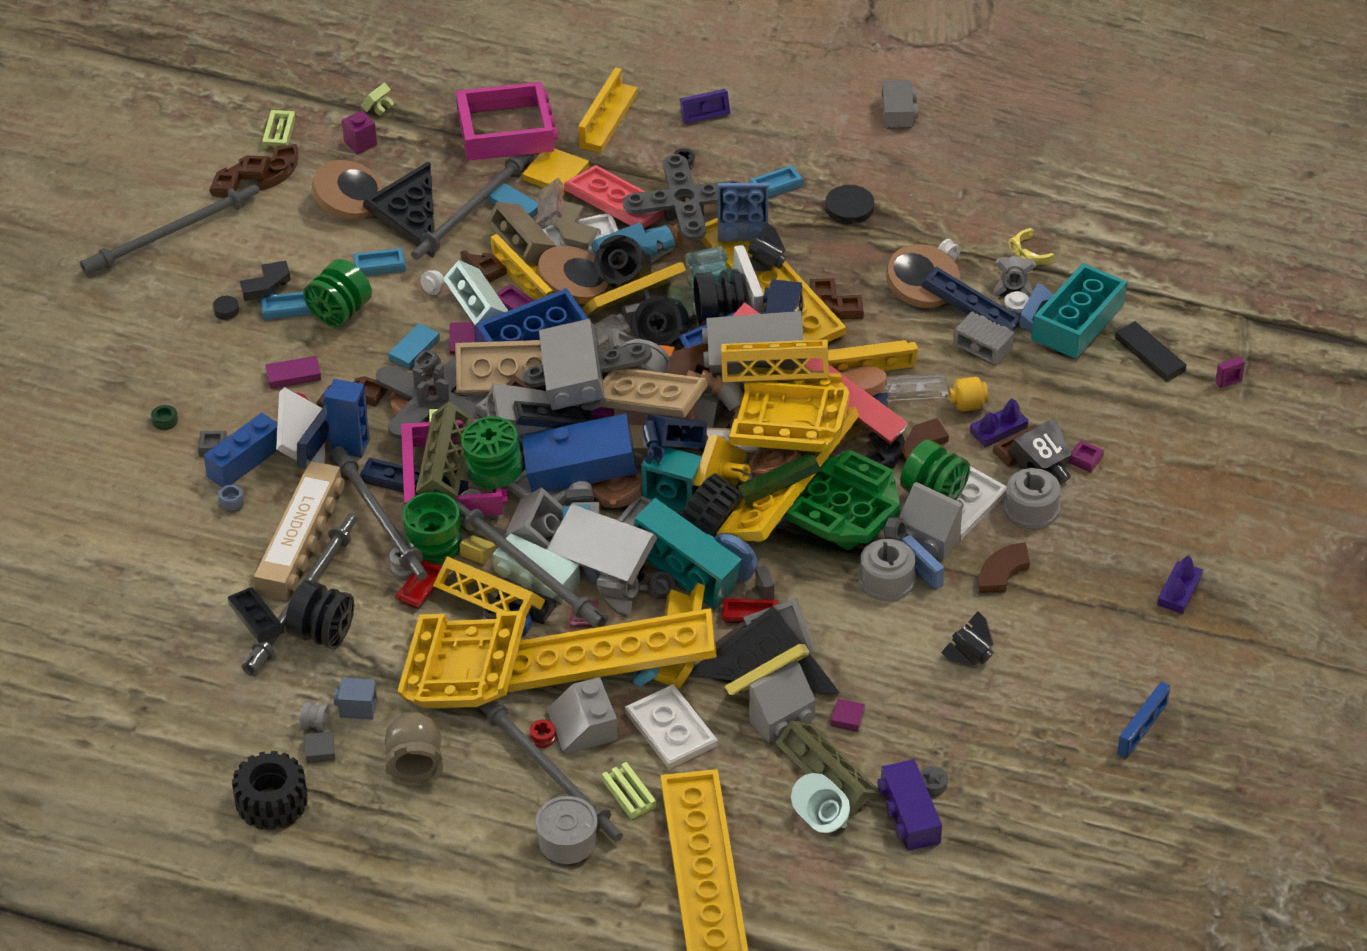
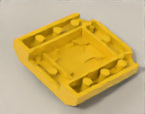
(791, 413)
(461, 660)

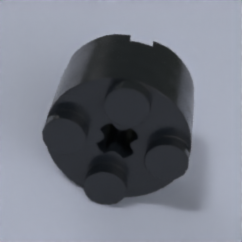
(622, 261)
(657, 308)

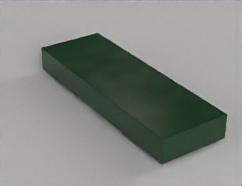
(779, 478)

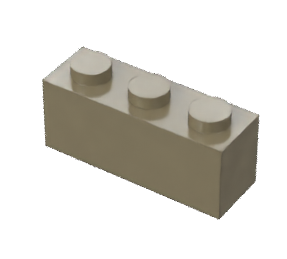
(519, 231)

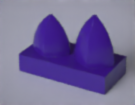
(704, 106)
(999, 424)
(1180, 585)

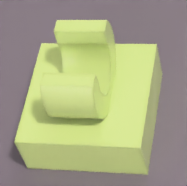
(376, 98)

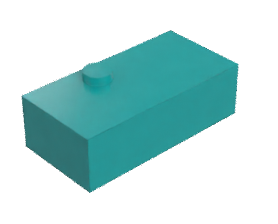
(1079, 310)
(689, 553)

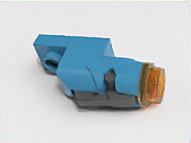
(656, 240)

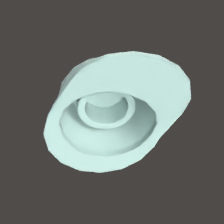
(820, 803)

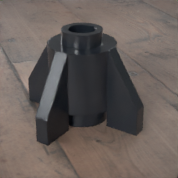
(767, 251)
(972, 643)

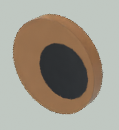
(343, 187)
(571, 269)
(909, 269)

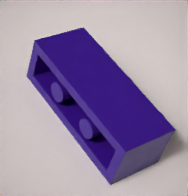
(910, 805)

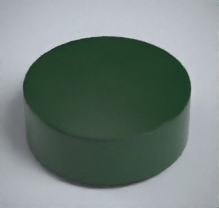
(164, 417)

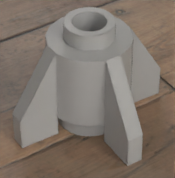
(1014, 274)
(618, 592)

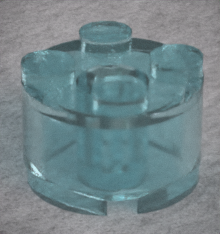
(706, 261)

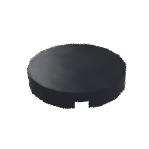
(849, 204)

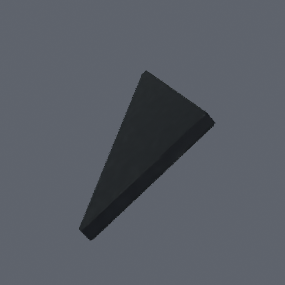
(406, 205)
(758, 644)

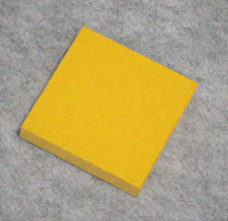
(554, 165)

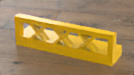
(606, 113)
(520, 272)
(774, 351)
(882, 355)
(485, 580)
(676, 604)

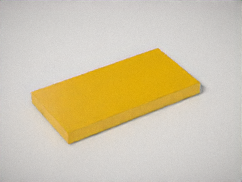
(633, 289)

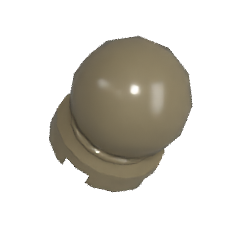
(413, 749)

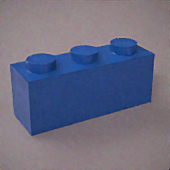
(347, 416)
(242, 451)

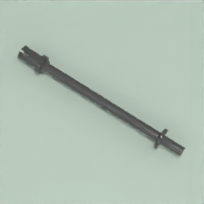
(430, 241)
(106, 258)
(339, 537)
(410, 558)
(582, 607)
(497, 715)

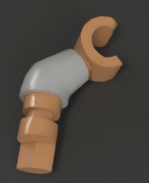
(728, 392)

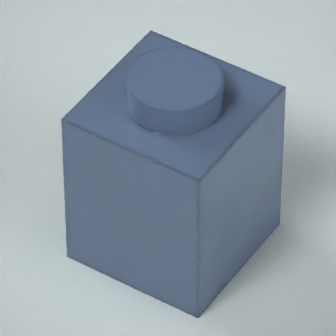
(356, 698)

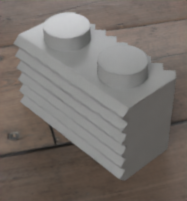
(898, 103)
(983, 338)

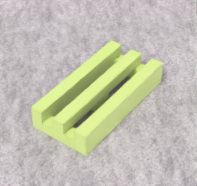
(277, 141)
(619, 774)

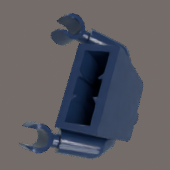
(672, 432)

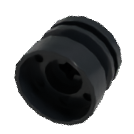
(717, 298)
(319, 614)

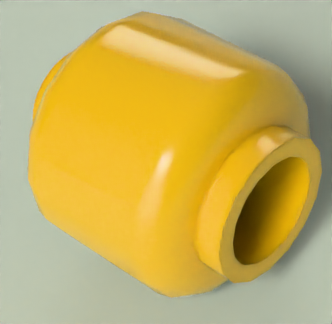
(968, 394)

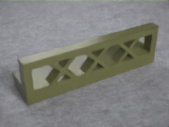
(438, 447)
(817, 755)

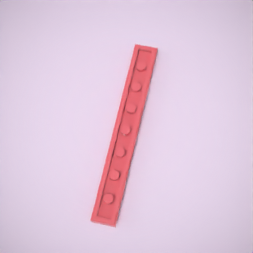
(871, 411)

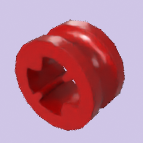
(542, 726)

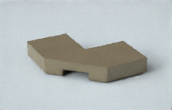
(571, 231)

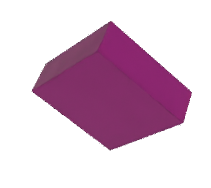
(1230, 372)
(1086, 456)
(847, 715)

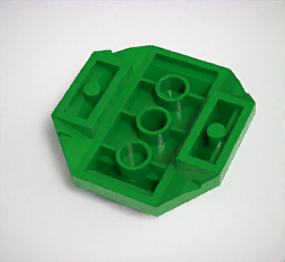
(847, 500)

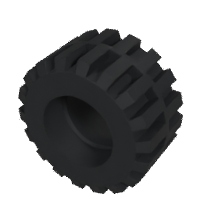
(711, 504)
(273, 807)

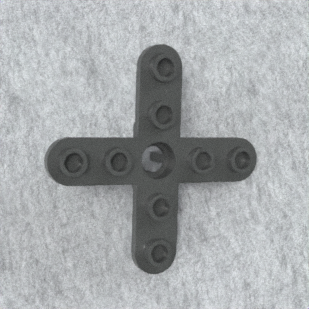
(680, 186)
(608, 360)
(417, 390)

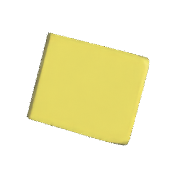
(477, 549)

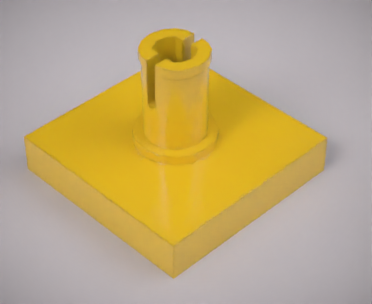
(723, 460)

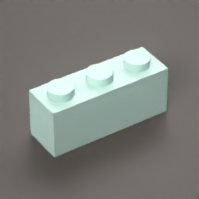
(474, 292)
(557, 566)

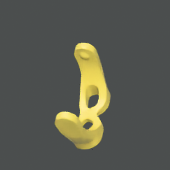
(1014, 244)

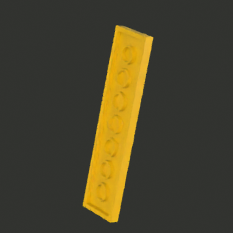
(817, 318)
(759, 518)
(614, 650)
(703, 862)

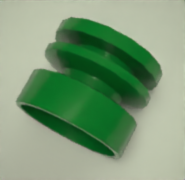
(337, 293)
(492, 452)
(935, 469)
(433, 526)

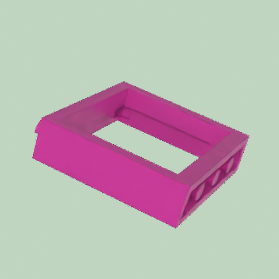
(511, 142)
(416, 436)

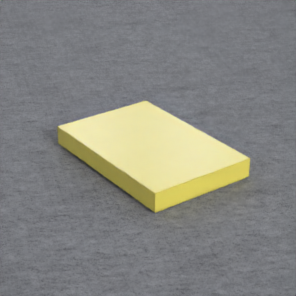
(742, 684)

